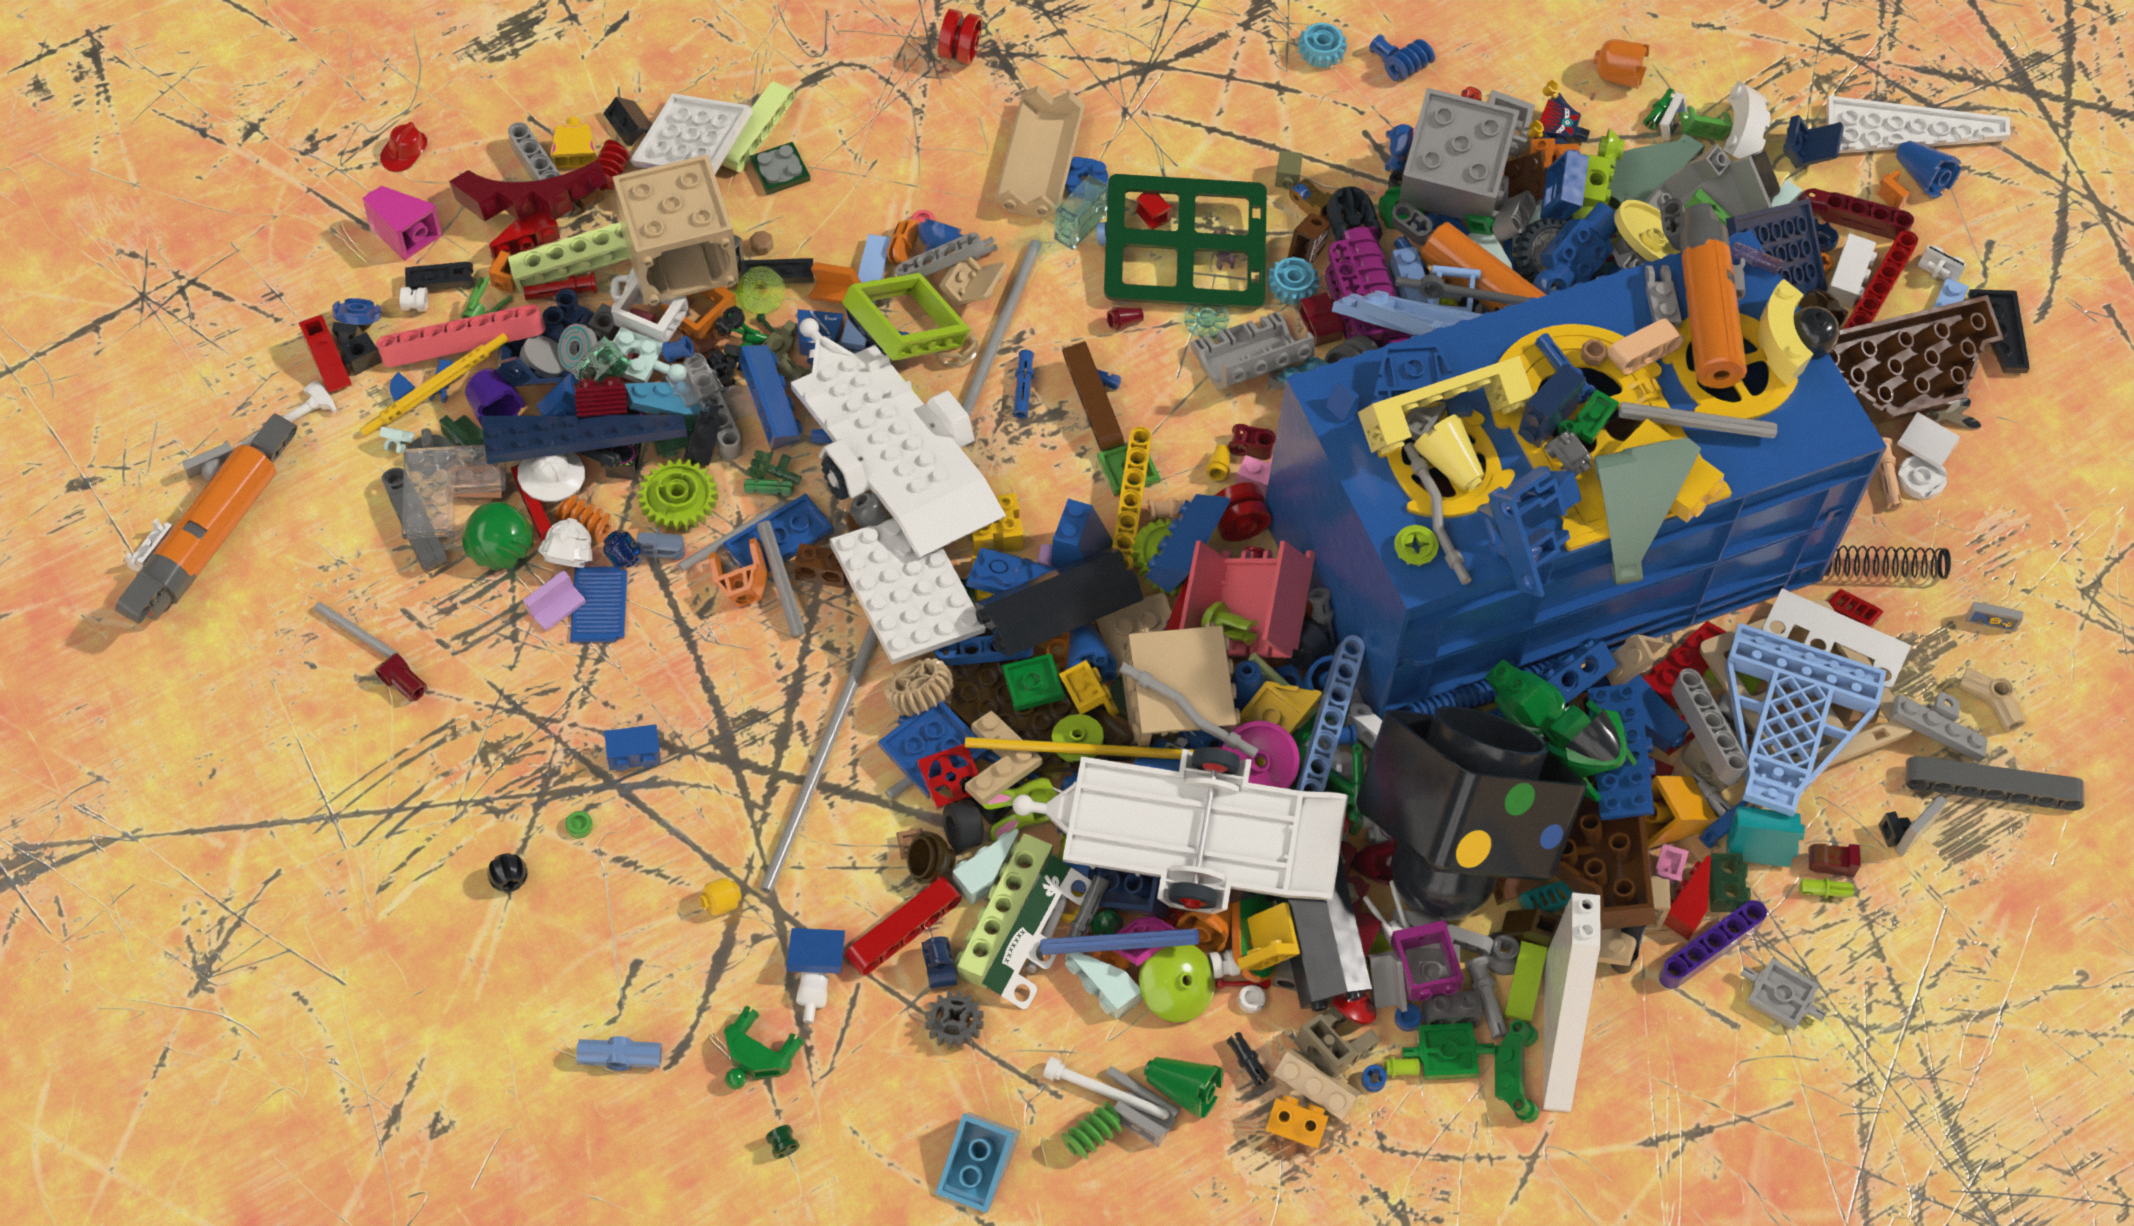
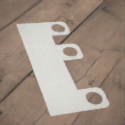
(1837, 628)

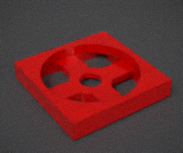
(943, 758)

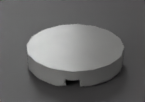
(542, 356)

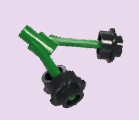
(732, 320)

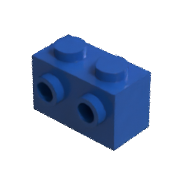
(632, 747)

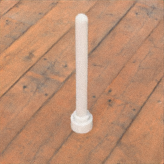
(1056, 1070)

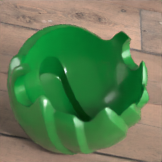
(497, 535)

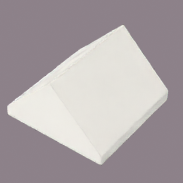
(1929, 440)

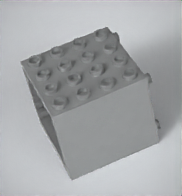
(1458, 155)

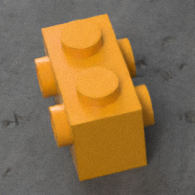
(1296, 1126)

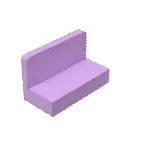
(554, 601)

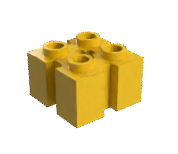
(1004, 532)

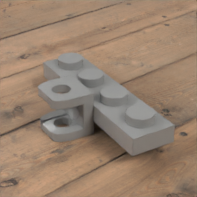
(1938, 723)

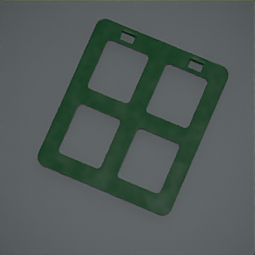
(1185, 241)

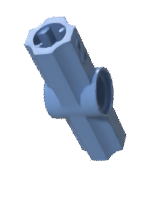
(619, 1053)

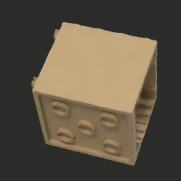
(676, 229)
(1188, 662)

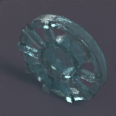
(1206, 319)

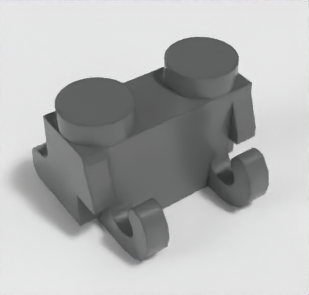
(1570, 452)

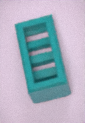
(1527, 898)

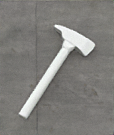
(318, 399)

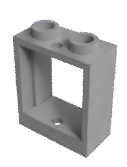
(1525, 115)

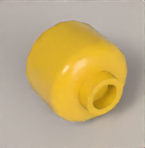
(720, 896)

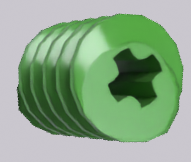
(1092, 1130)

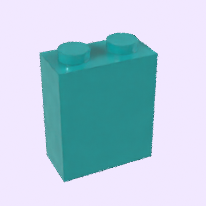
(1765, 836)

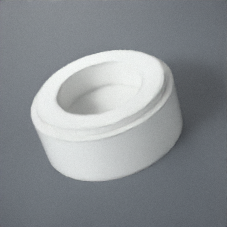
(1251, 999)

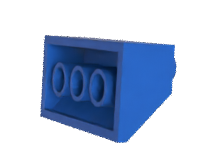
(769, 396)
(1196, 523)

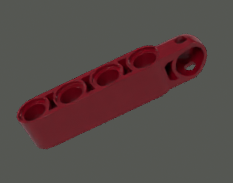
(1858, 213)

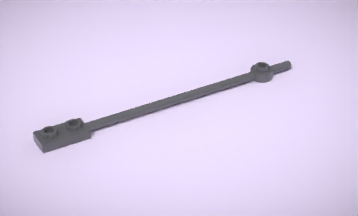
(1433, 287)

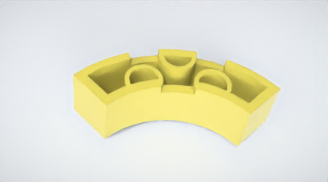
(1778, 335)

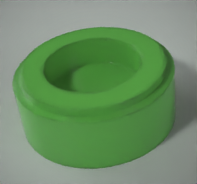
(579, 824)

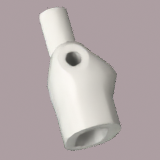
(812, 994)

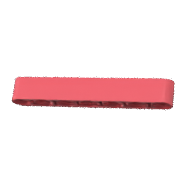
(459, 335)

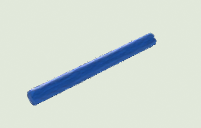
(1119, 941)

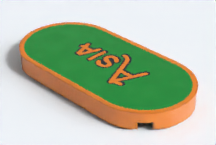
(1241, 934)

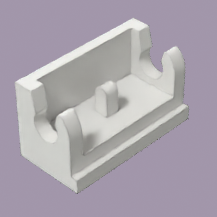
(149, 546)

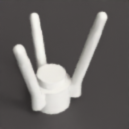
(1388, 928)

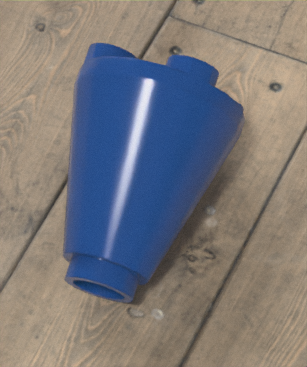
(1088, 645)

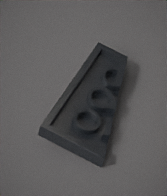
(2012, 350)

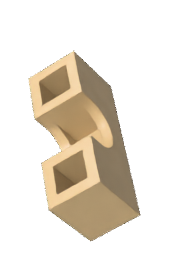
(1324, 1090)

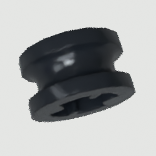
(1394, 176)

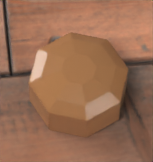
(761, 242)
(1593, 352)

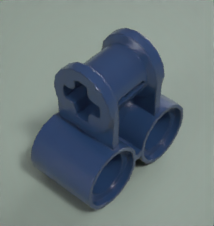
(567, 314)
(939, 963)

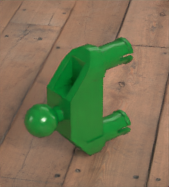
(753, 1057)

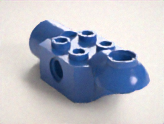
(1577, 250)

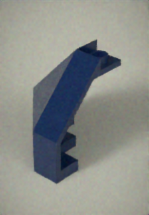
(516, 371)

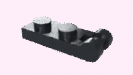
(440, 276)

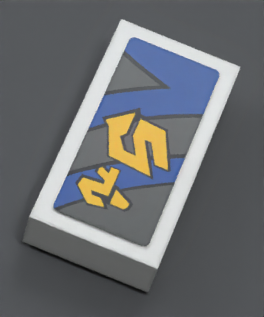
(1671, 117)

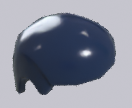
(1826, 236)

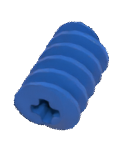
(1409, 60)

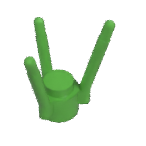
(475, 308)

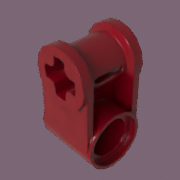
(1252, 441)

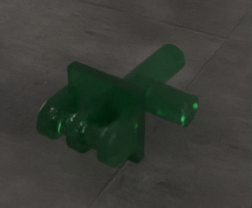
(763, 462)

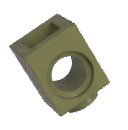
(1288, 169)

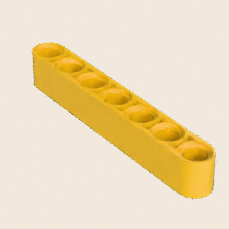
(1132, 493)

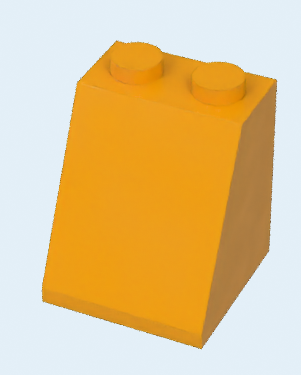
(1678, 810)

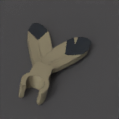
(1955, 416)

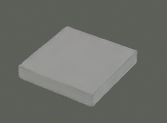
(1921, 825)

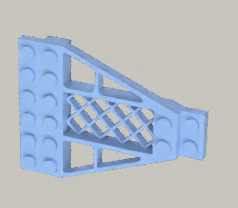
(1400, 313)
(1806, 671)

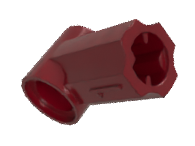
(397, 673)

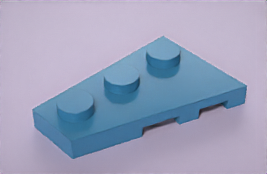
(656, 398)

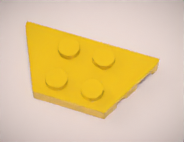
(1279, 705)

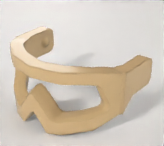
(964, 361)

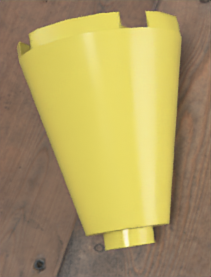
(1452, 453)

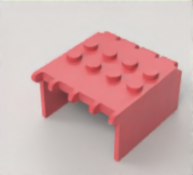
(1256, 588)

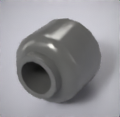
(867, 510)

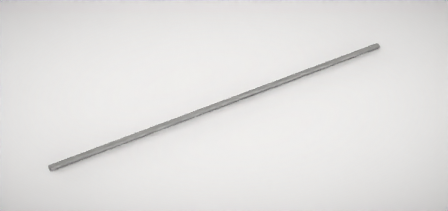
(871, 638)

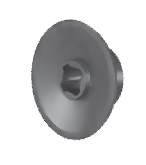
(1501, 962)

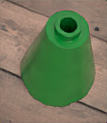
(1186, 1083)

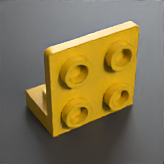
(1086, 690)
(1271, 938)

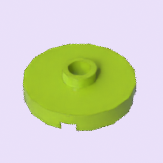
(1073, 725)

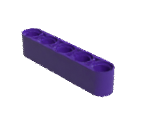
(1705, 952)

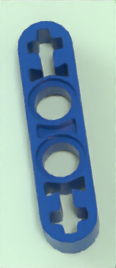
(984, 653)

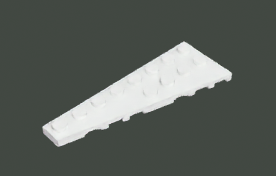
(1887, 125)

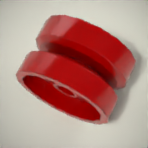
(959, 36)
(1245, 514)

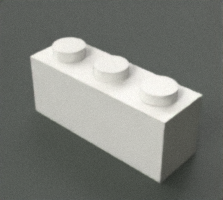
(1852, 270)

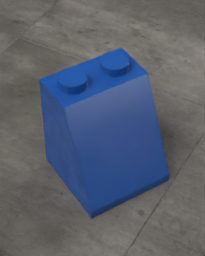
(1078, 534)

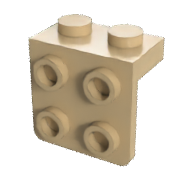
(970, 282)
(1633, 658)

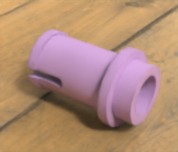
(1045, 555)

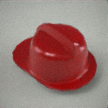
(403, 147)

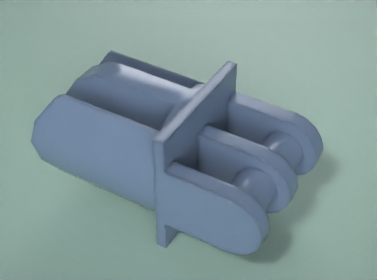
(661, 545)

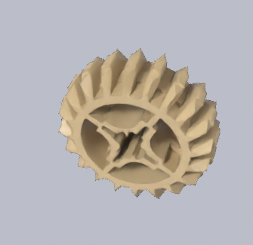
(919, 687)

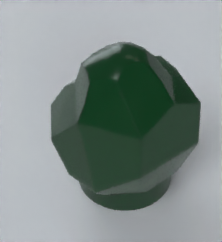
(1106, 922)

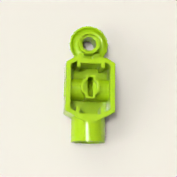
(1600, 173)

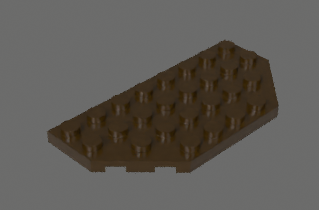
(983, 689)

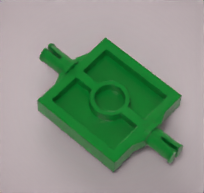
(1448, 1051)

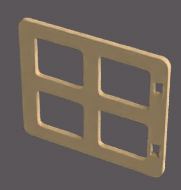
(1713, 653)

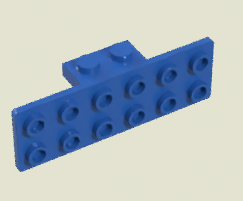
(1628, 788)

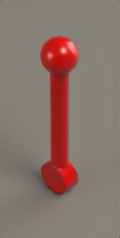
(1220, 983)

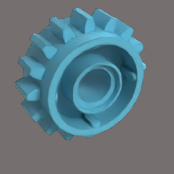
(1322, 45)
(1293, 280)

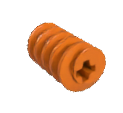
(593, 521)

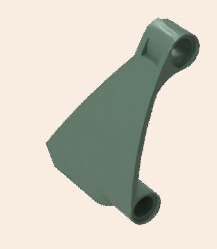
(1648, 167)
(1638, 495)

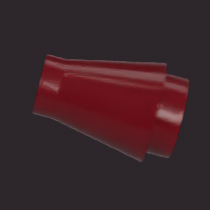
(1123, 317)

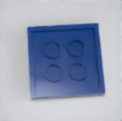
(924, 736)

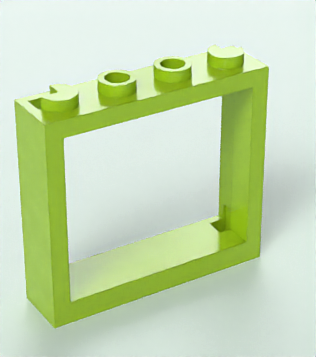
(897, 346)

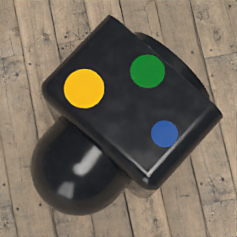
(1466, 806)

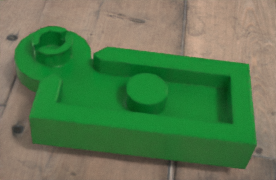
(1591, 417)

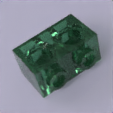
(598, 362)
(1723, 882)

